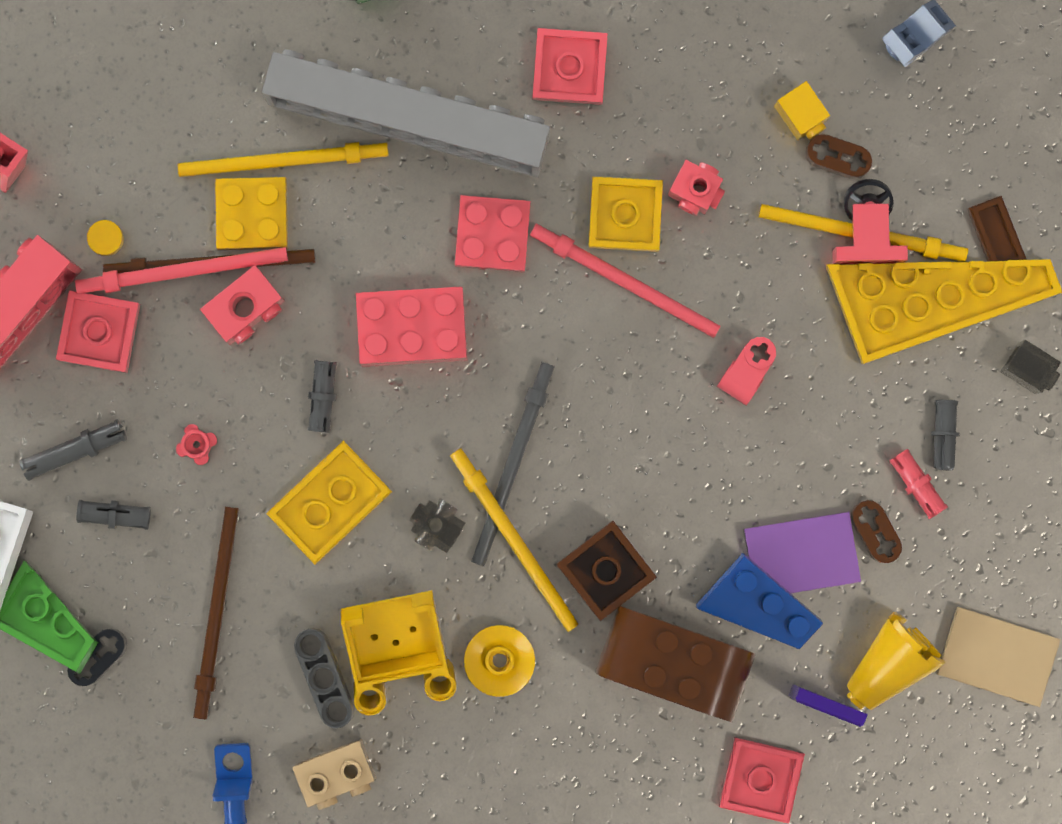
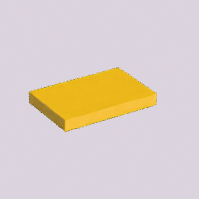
(329, 502)

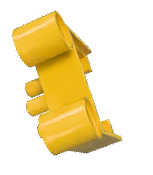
(396, 642)

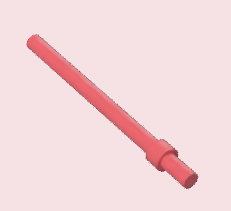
(565, 246)
(113, 281)

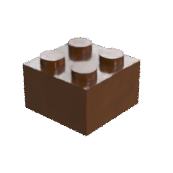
(606, 570)

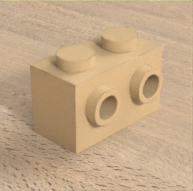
(334, 774)

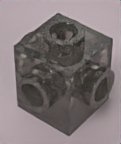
(450, 529)

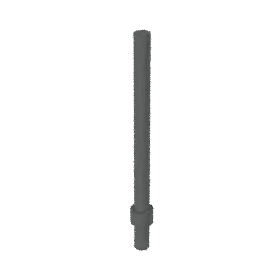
(535, 398)

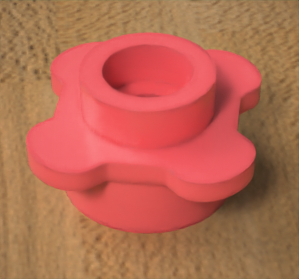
(192, 435)

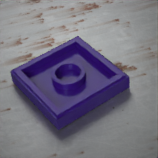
(827, 705)

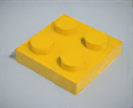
(251, 213)
(625, 214)

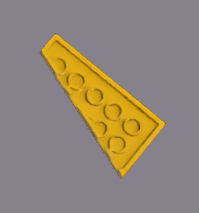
(919, 301)

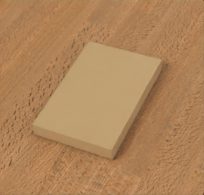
(998, 656)

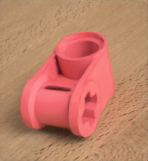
(744, 374)

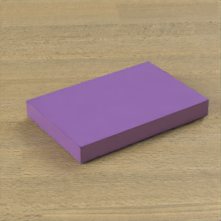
(806, 552)

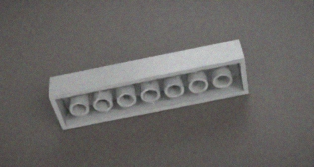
(406, 113)

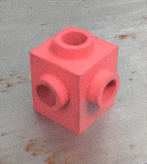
(695, 175)

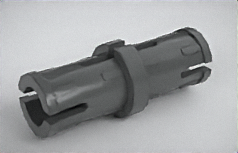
(322, 396)
(113, 514)

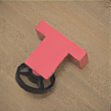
(870, 229)

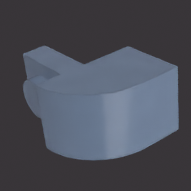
(918, 33)

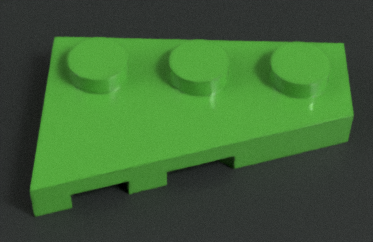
(43, 621)

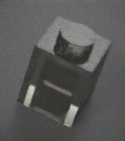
(1032, 367)

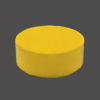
(105, 238)

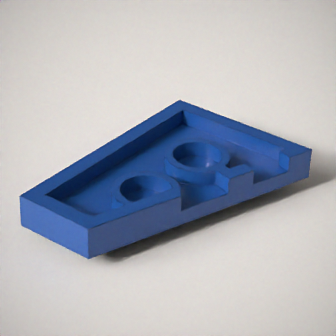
(760, 604)

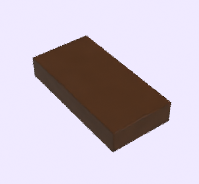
(996, 231)

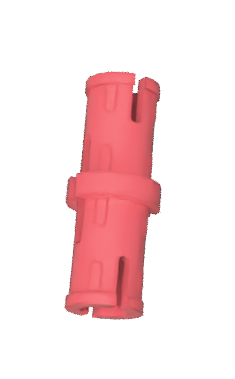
(918, 484)

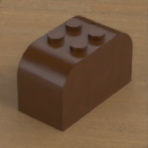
(675, 664)

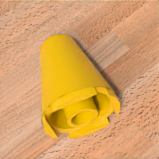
(892, 664)

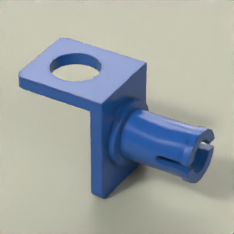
(233, 785)

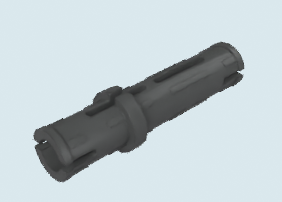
(87, 444)

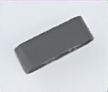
(324, 696)

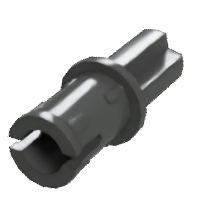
(945, 434)

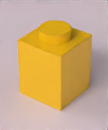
(802, 112)

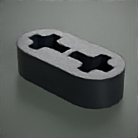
(103, 663)

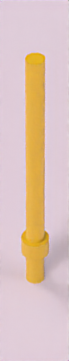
(352, 153)
(930, 247)
(475, 483)

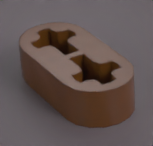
(841, 148)
(869, 537)

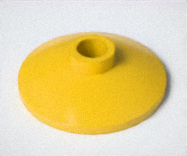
(493, 679)

